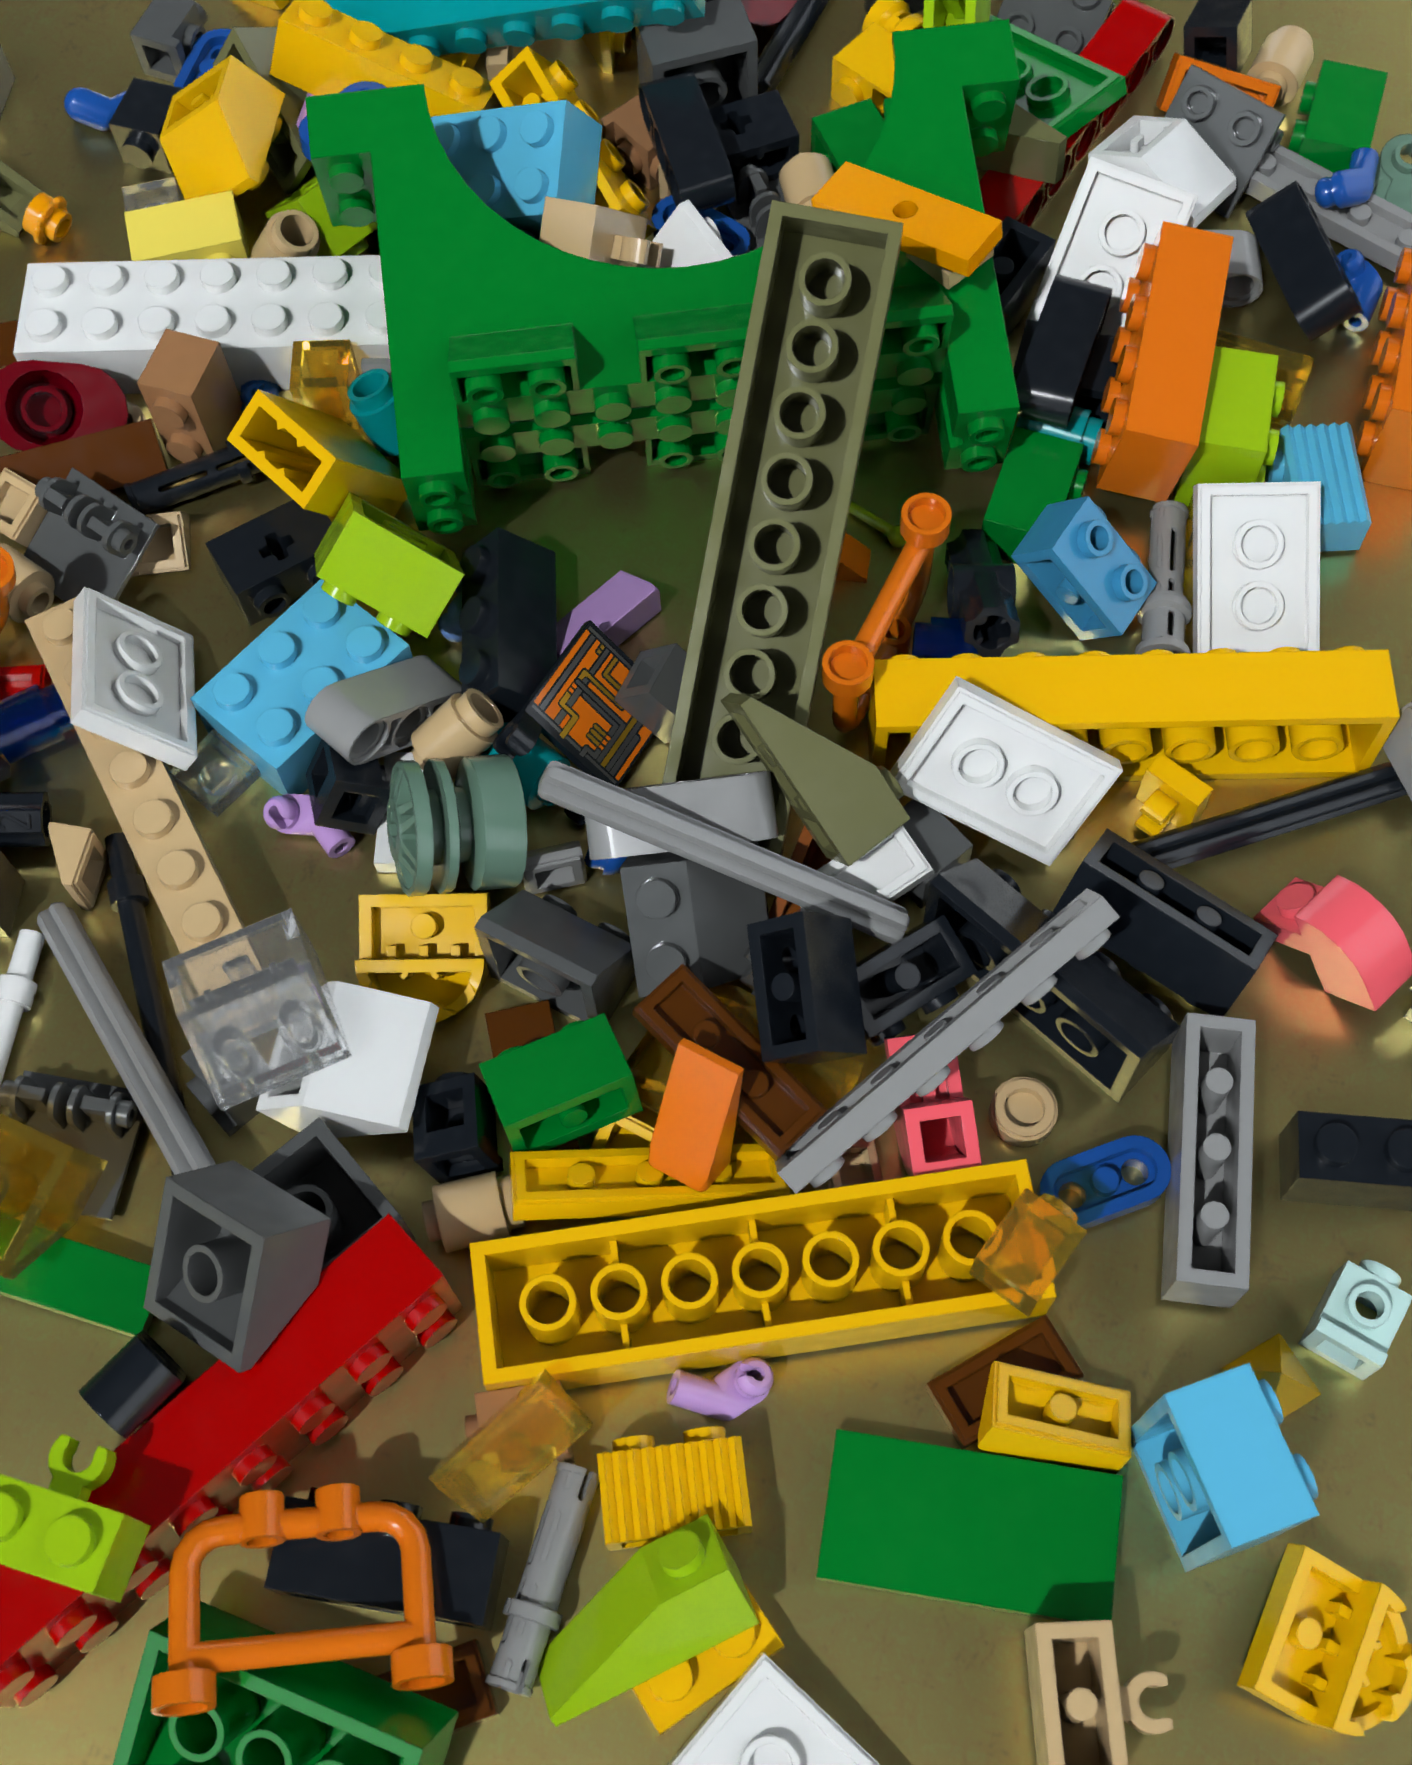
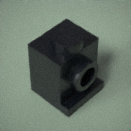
(345, 793)
(455, 1128)

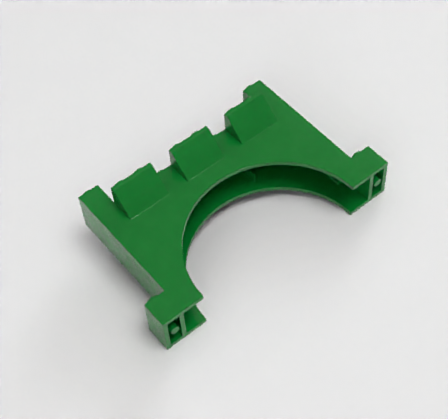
(539, 353)

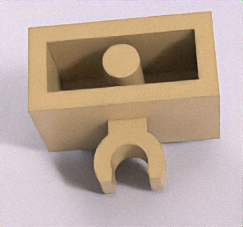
(598, 233)
(1078, 1695)

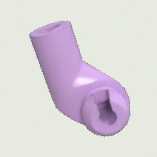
(294, 816)
(726, 1393)

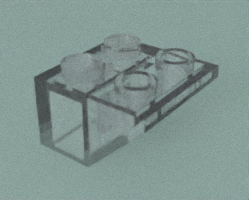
(256, 1009)

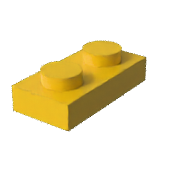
(698, 1680)

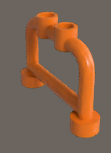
(850, 663)
(265, 1523)

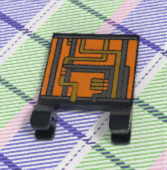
(579, 712)

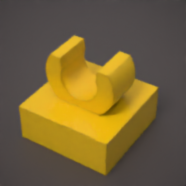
(1170, 796)

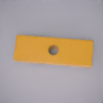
(932, 226)

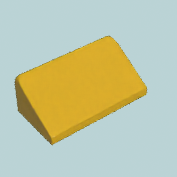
(1055, 1419)

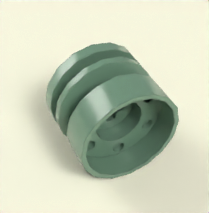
(466, 823)

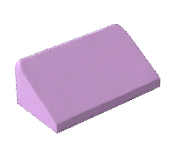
(615, 608)

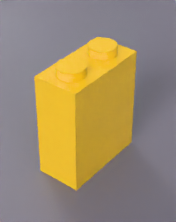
(315, 456)

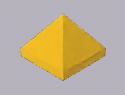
(1282, 1370)

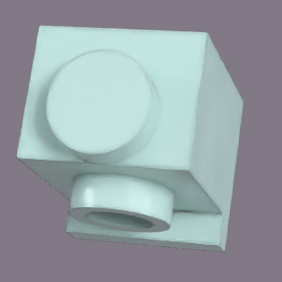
(1344, 1335)

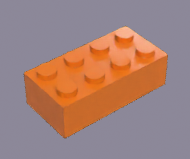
(1162, 362)
(1387, 436)

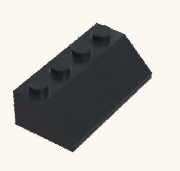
(1088, 1013)

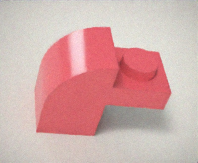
(1348, 936)
(938, 1128)

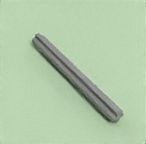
(721, 851)
(123, 1040)

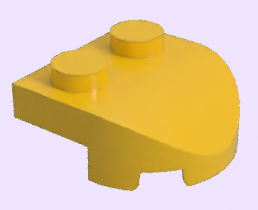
(423, 947)
(1330, 1647)

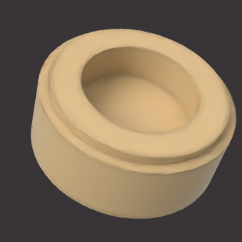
(1023, 1112)

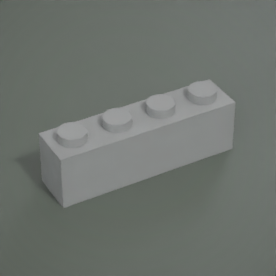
(1210, 1161)

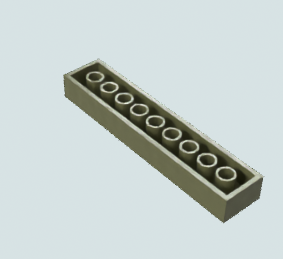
(785, 484)

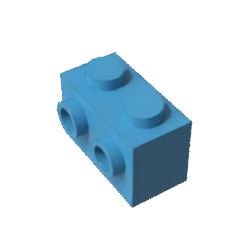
(1084, 568)

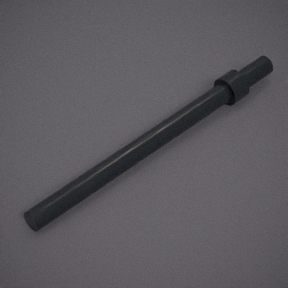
(129, 898)

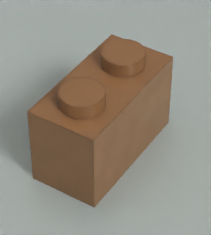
(190, 395)

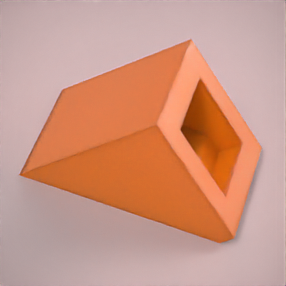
(853, 560)

